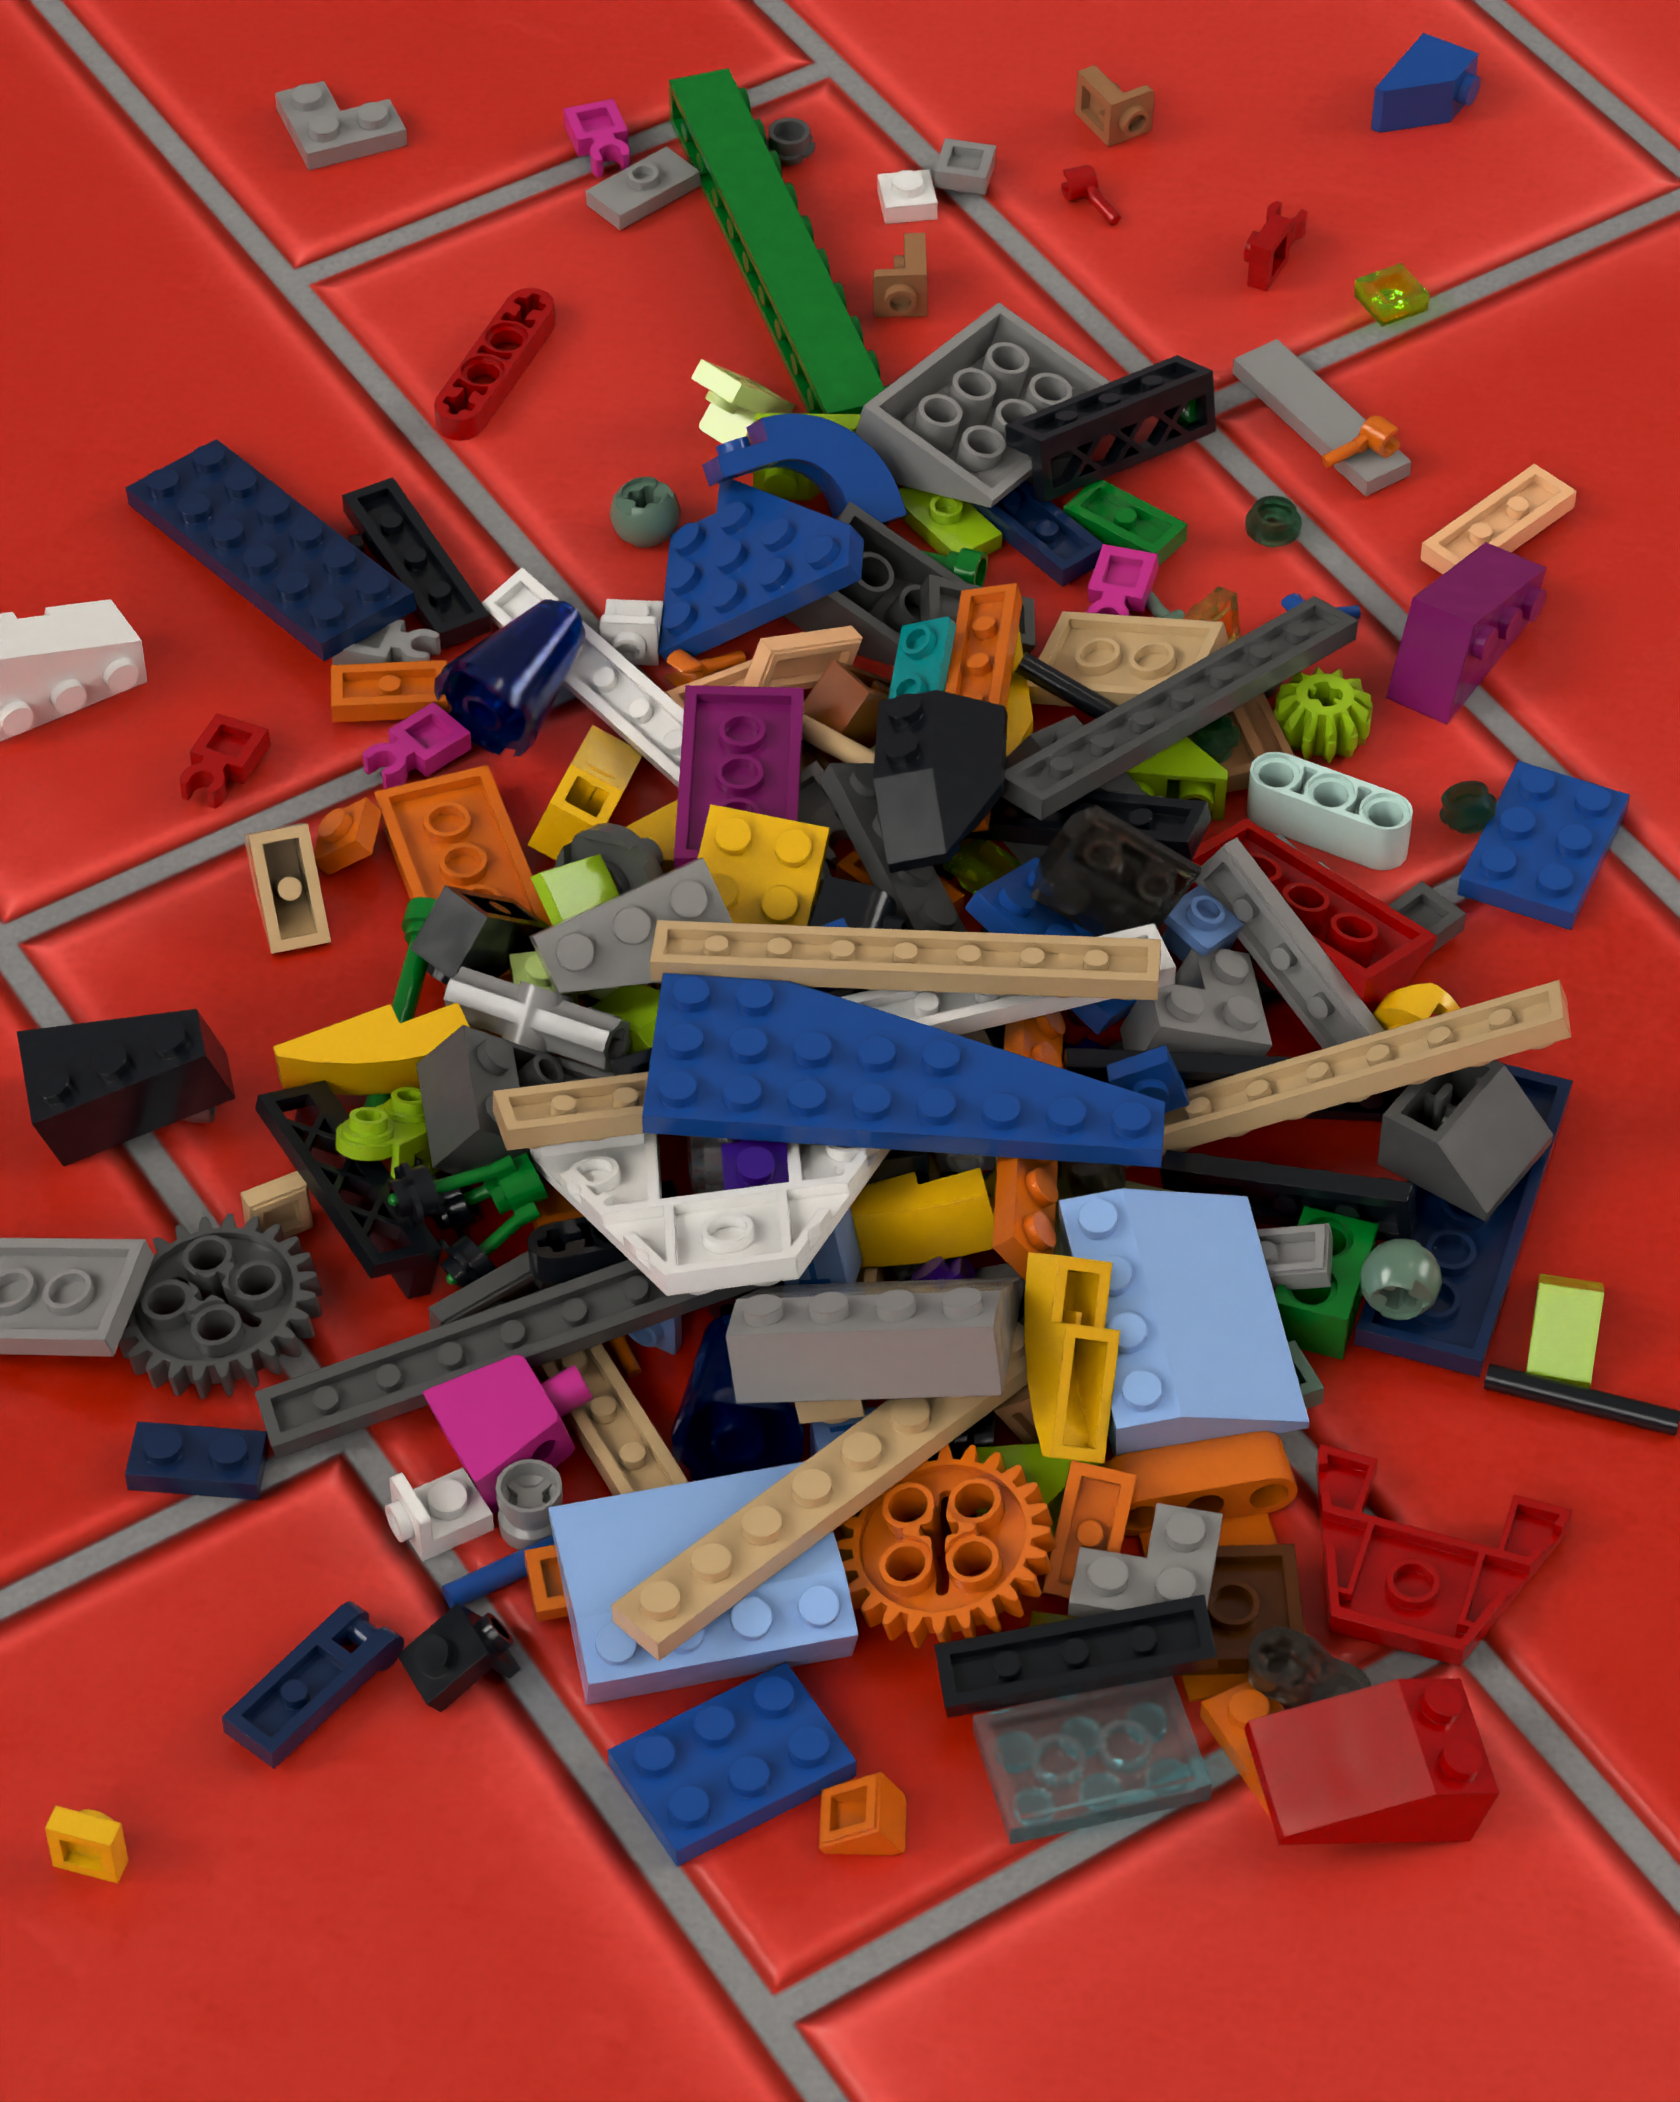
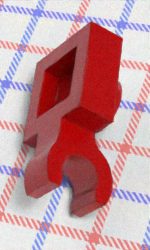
(1269, 248)

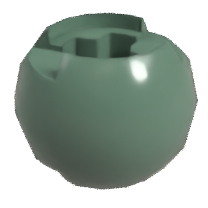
(644, 512)
(1400, 1279)

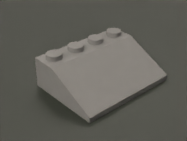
(948, 414)
(873, 1340)

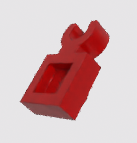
(223, 753)

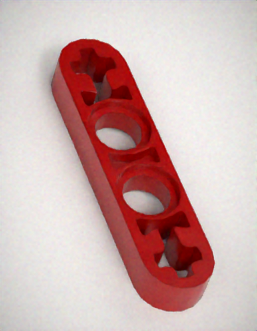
(484, 360)

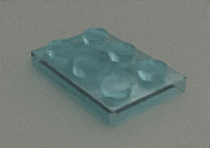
(1091, 1758)

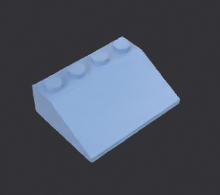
(1193, 1316)
(624, 1538)

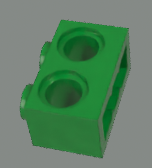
(1325, 1316)

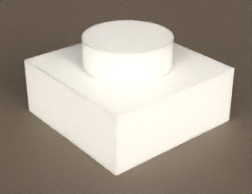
(907, 196)

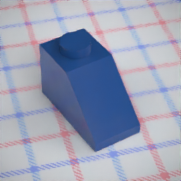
(1426, 86)

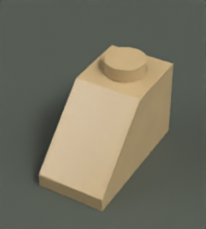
(287, 887)

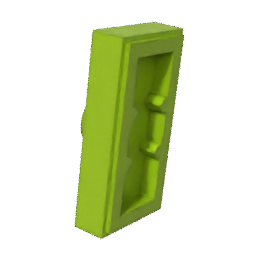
(948, 523)

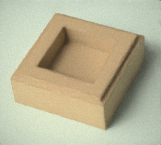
(280, 1202)

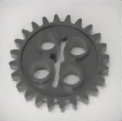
(221, 1306)

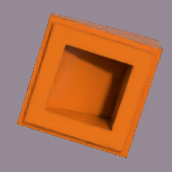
(863, 1817)

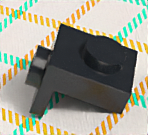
(457, 1654)

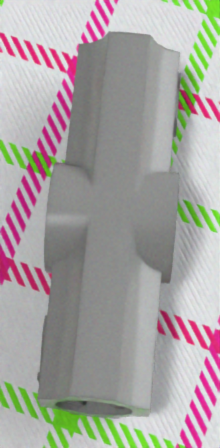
(539, 1018)

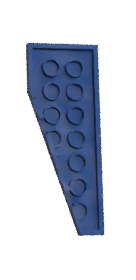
(838, 1073)

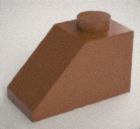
(848, 702)

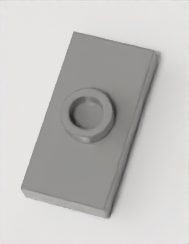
(643, 188)

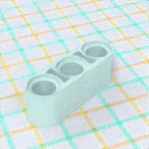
(1329, 810)

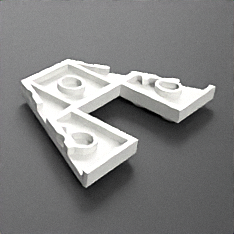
(713, 1236)

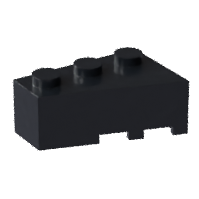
(120, 1079)

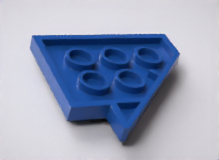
(751, 567)

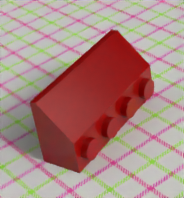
(1360, 934)

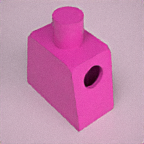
(506, 1417)

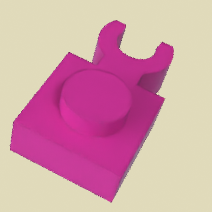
(598, 132)
(1121, 580)
(420, 742)

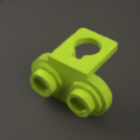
(387, 1131)

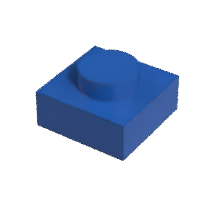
(1152, 1075)

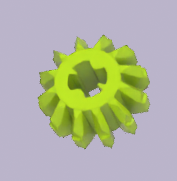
(1324, 714)

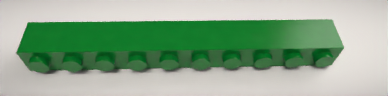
(773, 245)

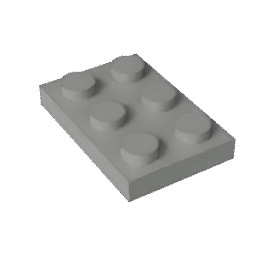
(68, 1294)

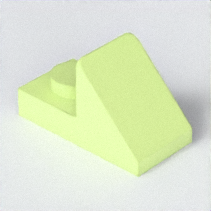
(734, 402)

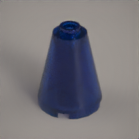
(513, 676)
(724, 1437)

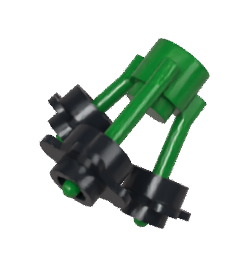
(455, 1205)

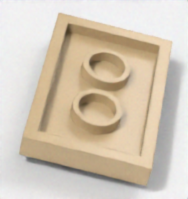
(1124, 653)

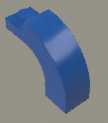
(822, 451)

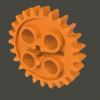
(1005, 1541)

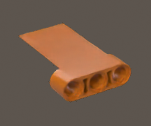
(1227, 1475)

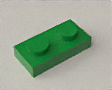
(1126, 520)

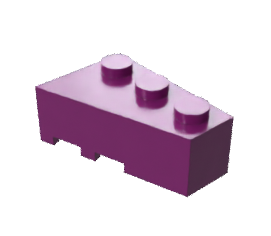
(1463, 628)

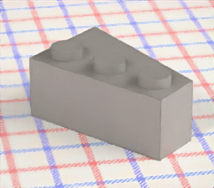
(615, 938)

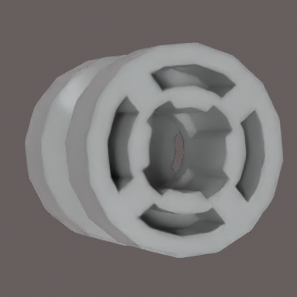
(523, 1500)

